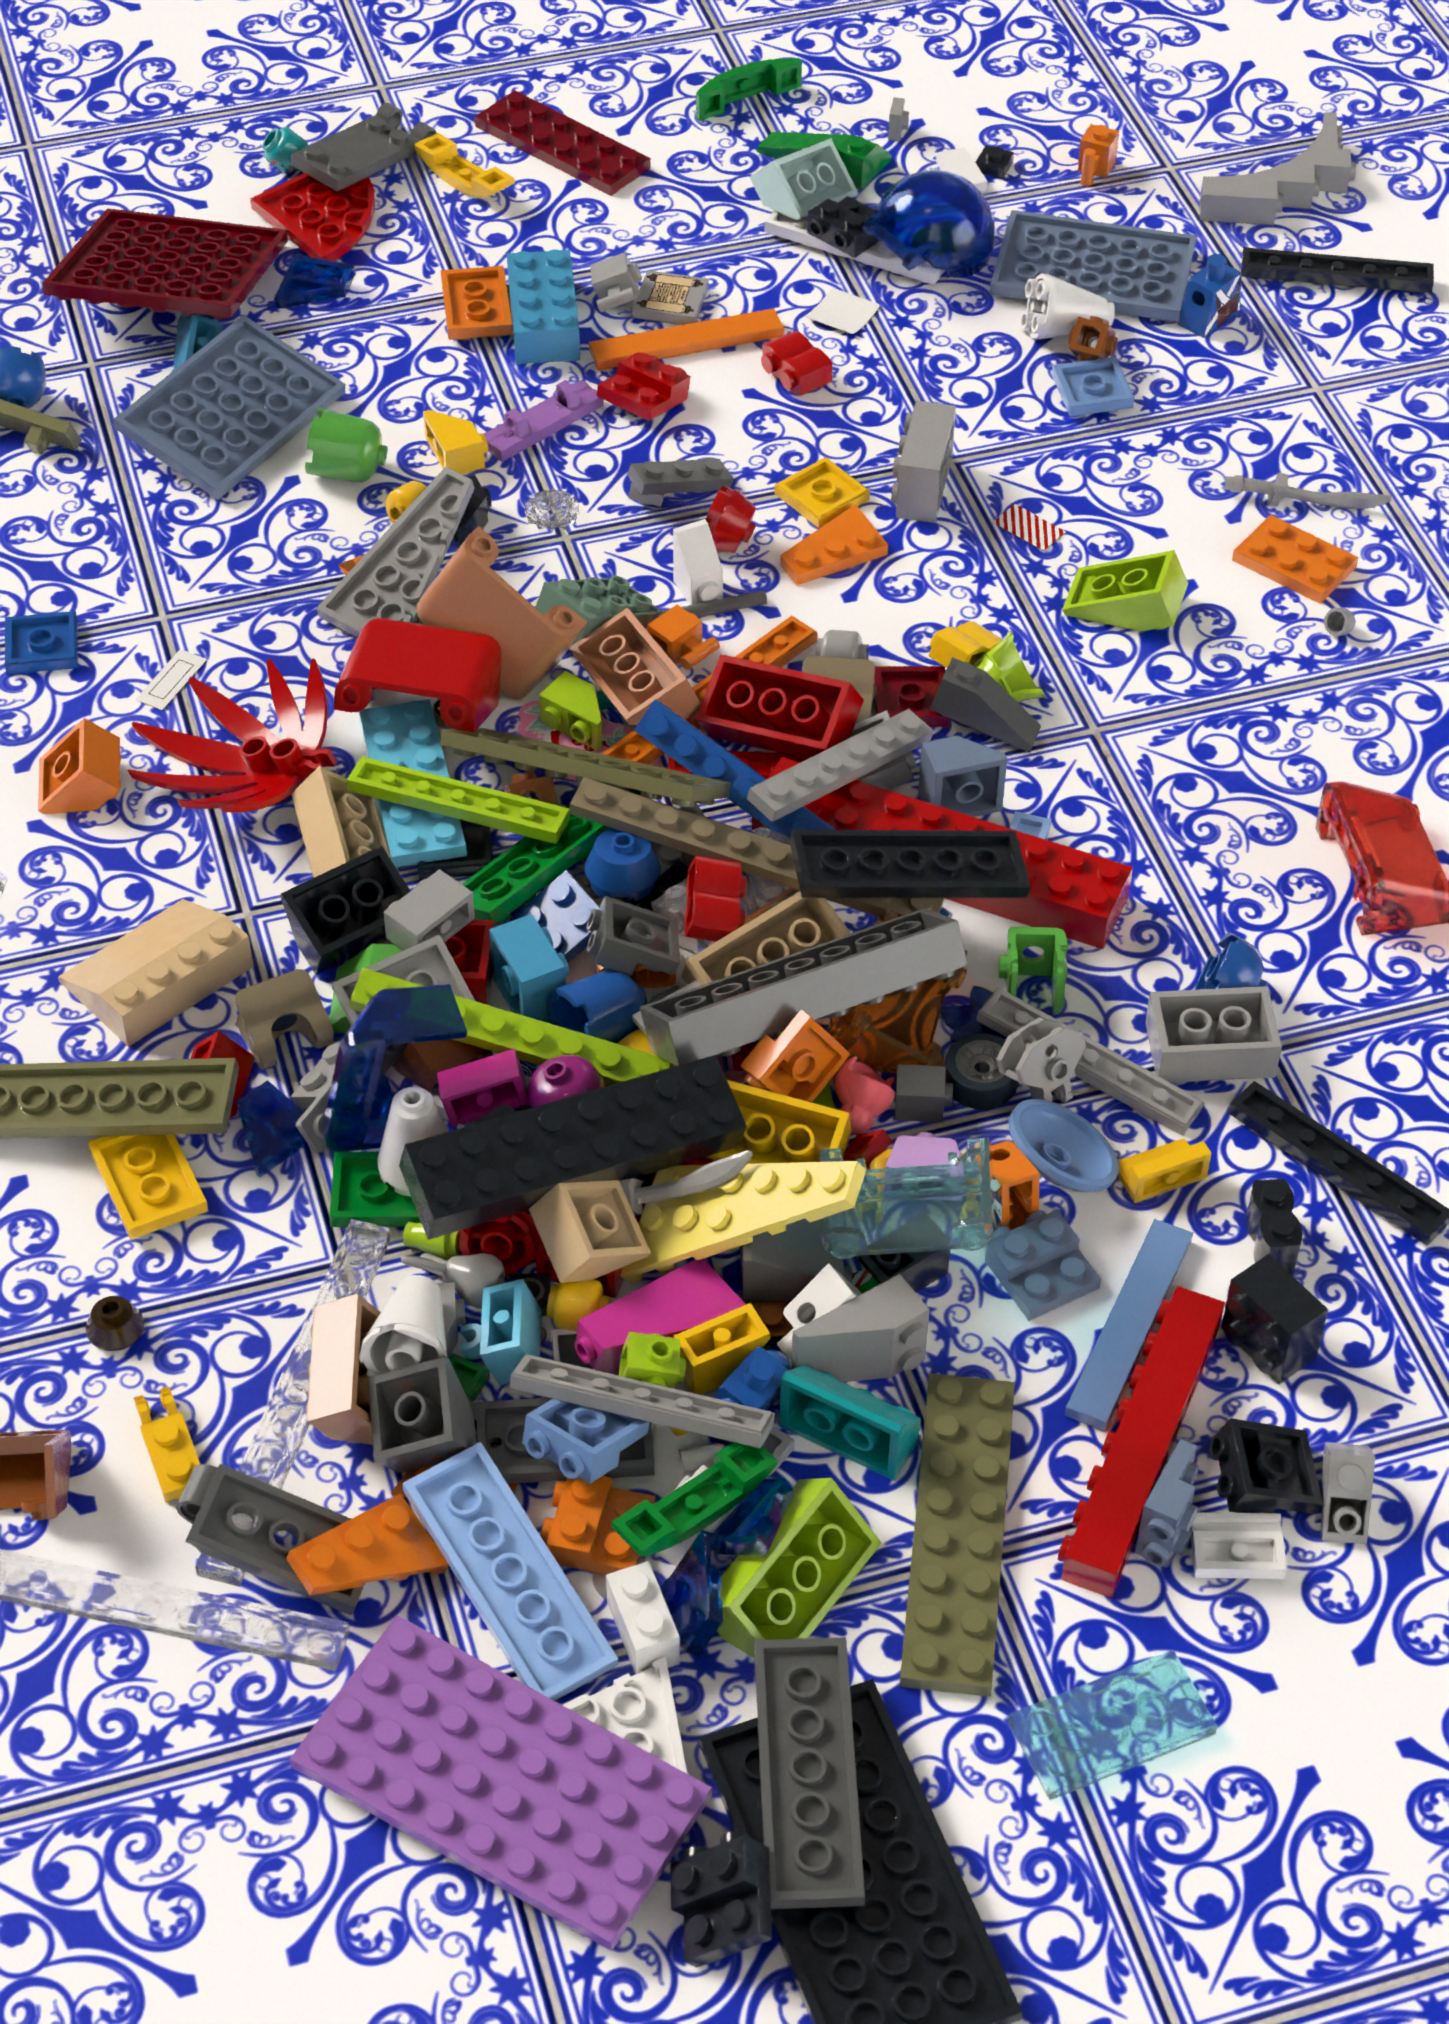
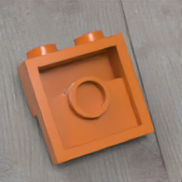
(797, 1062)
(582, 1527)

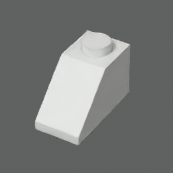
(696, 563)

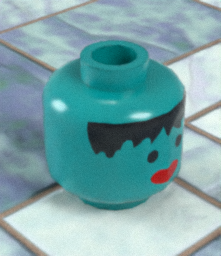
(279, 148)

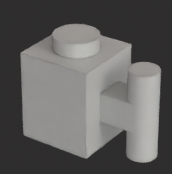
(615, 281)

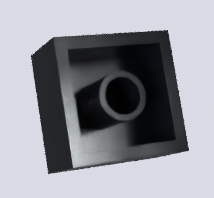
(1273, 1319)

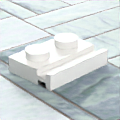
(1238, 1546)

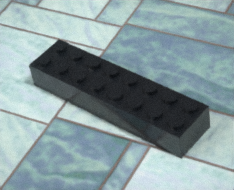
(591, 1136)

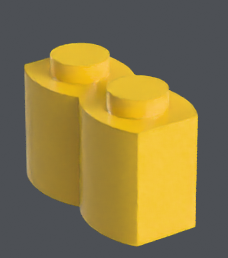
(965, 642)

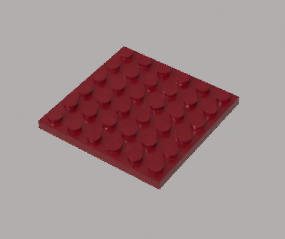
(166, 263)

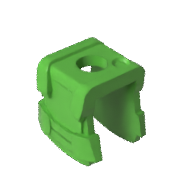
(1050, 963)

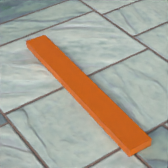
(773, 648)

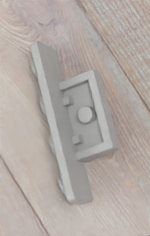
(315, 1090)

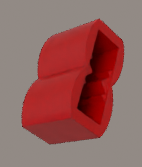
(796, 363)
(713, 898)

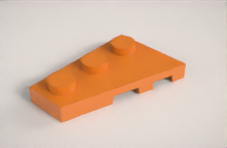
(367, 1548)

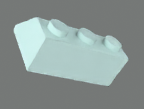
(804, 180)

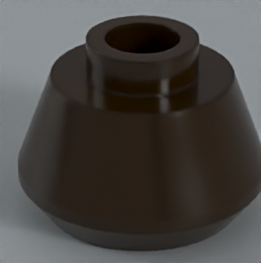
(114, 1324)

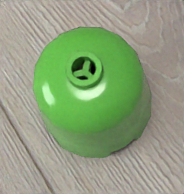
(344, 447)

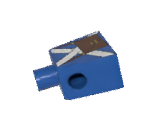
(1211, 297)

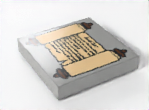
(670, 298)

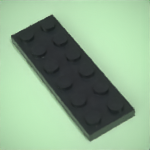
(909, 864)

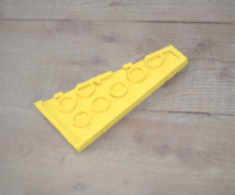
(751, 1203)

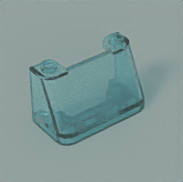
(916, 1207)

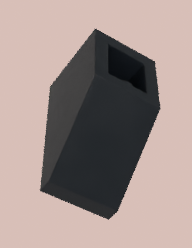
(916, 1268)

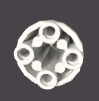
(1056, 305)

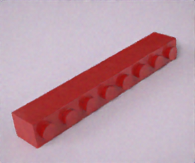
(1142, 1442)

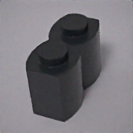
(1273, 1223)

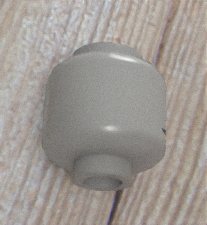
(842, 644)

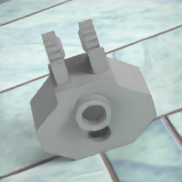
(1044, 1063)

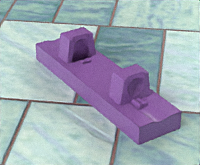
(542, 420)

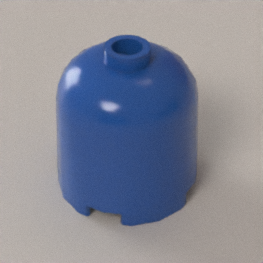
(598, 1005)

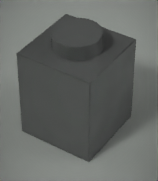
(922, 1093)

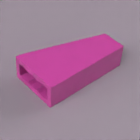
(661, 1307)

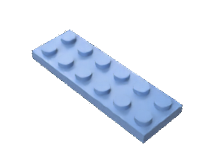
(510, 1574)

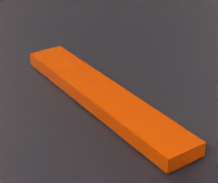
(688, 338)

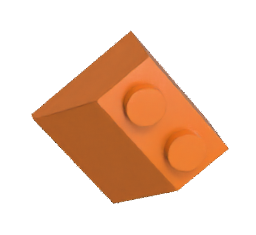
(80, 770)

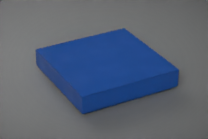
(41, 642)

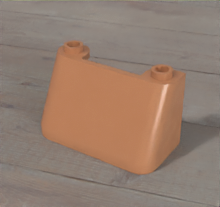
(478, 600)

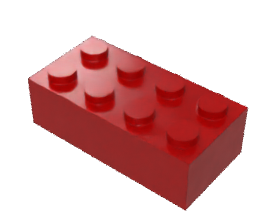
(777, 708)

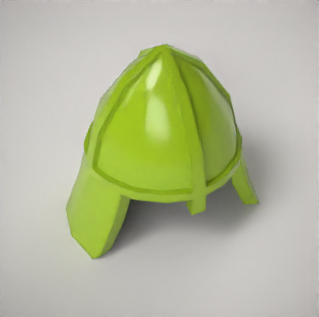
(1009, 671)

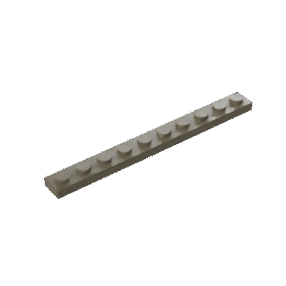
(712, 840)

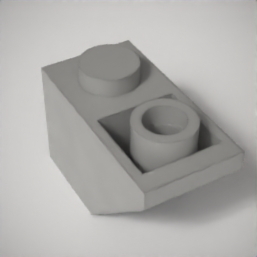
(1346, 1492)

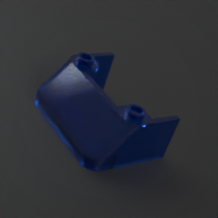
(358, 1091)

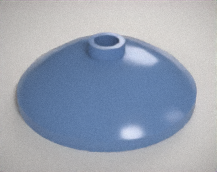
(1063, 1146)

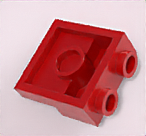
(645, 386)

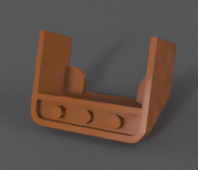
(35, 1471)

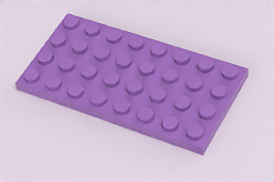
(503, 1780)

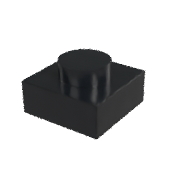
(995, 161)

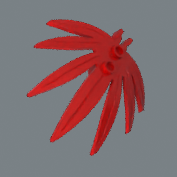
(263, 766)

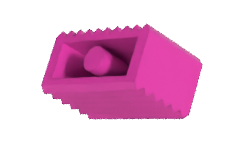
(481, 1086)

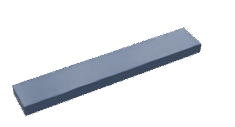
(1128, 1325)

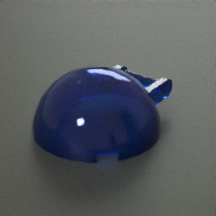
(935, 221)

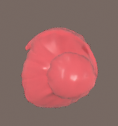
(862, 1093)

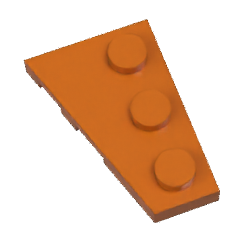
(834, 547)

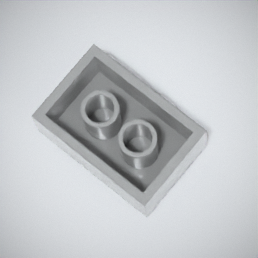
(923, 461)
(1213, 1034)

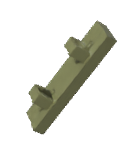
(38, 427)

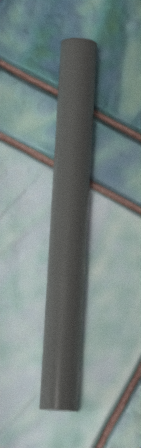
(721, 605)

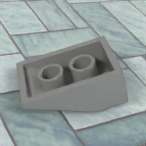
(867, 1336)

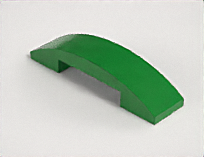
(747, 80)
(697, 1502)

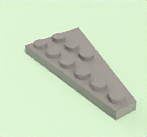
(403, 560)

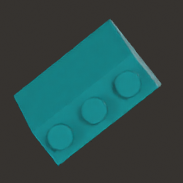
(847, 1420)

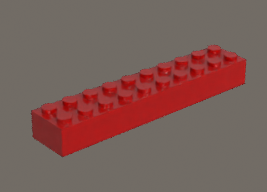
(1067, 885)

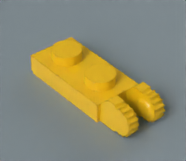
(167, 1445)

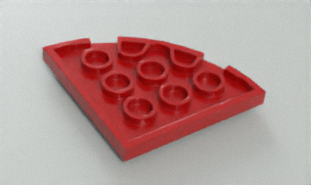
(316, 216)

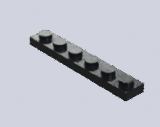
(1337, 270)
(1340, 1163)

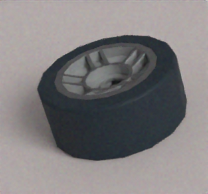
(975, 1072)

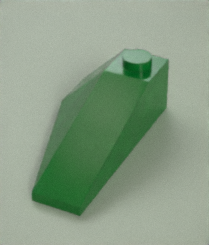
(861, 157)

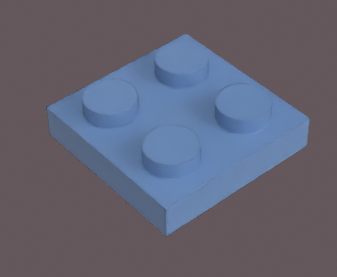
(1093, 386)

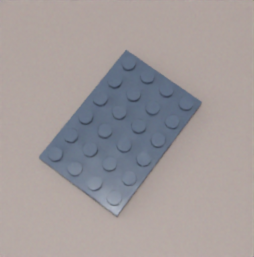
(1128, 265)
(229, 406)

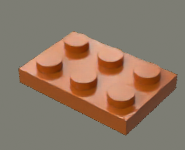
(476, 302)
(1295, 559)

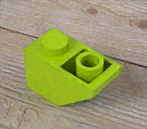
(573, 709)

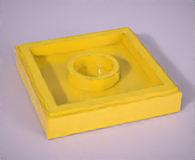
(821, 492)

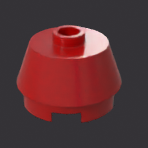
(730, 519)
(508, 1238)

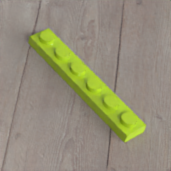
(458, 799)

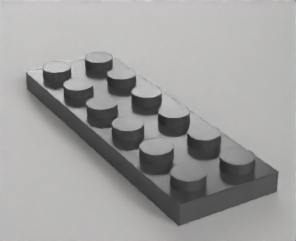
(808, 1773)

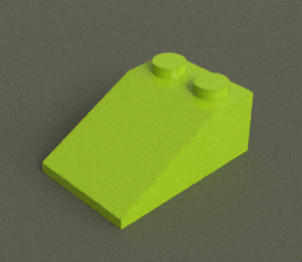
(1129, 592)

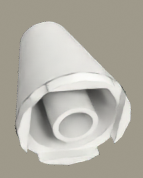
(410, 1119)
(407, 1329)

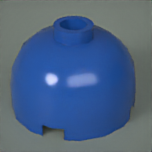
(21, 377)
(1234, 967)

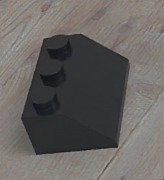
(343, 909)

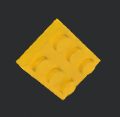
(147, 1181)

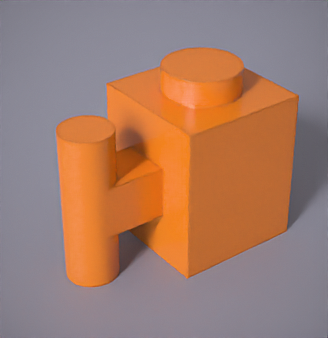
(1097, 153)
(681, 637)

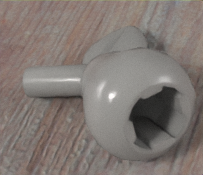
(468, 1272)

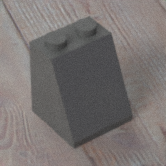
(785, 1263)

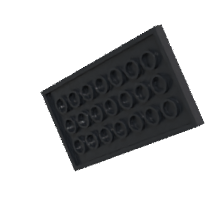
(918, 1939)

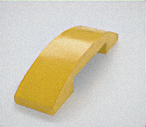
(443, 159)

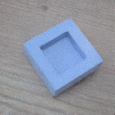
(1031, 824)

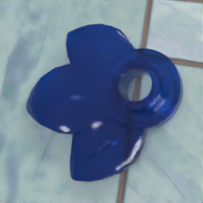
(963, 1018)

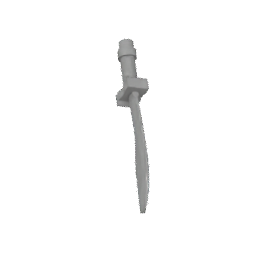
(1280, 489)
(703, 1179)

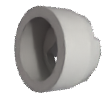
(1338, 618)

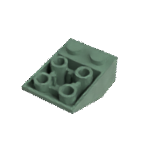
(596, 600)

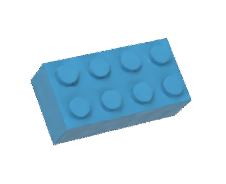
(543, 306)

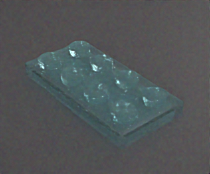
(1111, 1724)

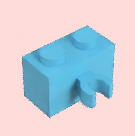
(507, 1329)

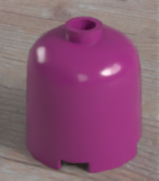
(561, 1079)

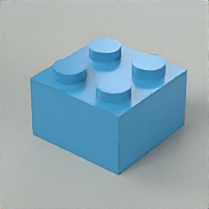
(526, 966)

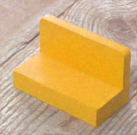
(1164, 1169)

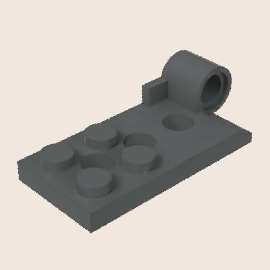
(222, 1492)

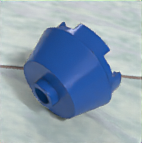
(622, 865)

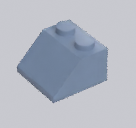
(962, 776)

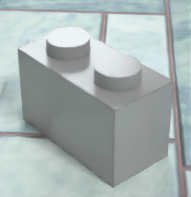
(430, 909)

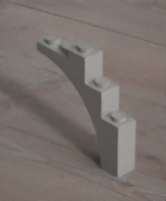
(1293, 184)

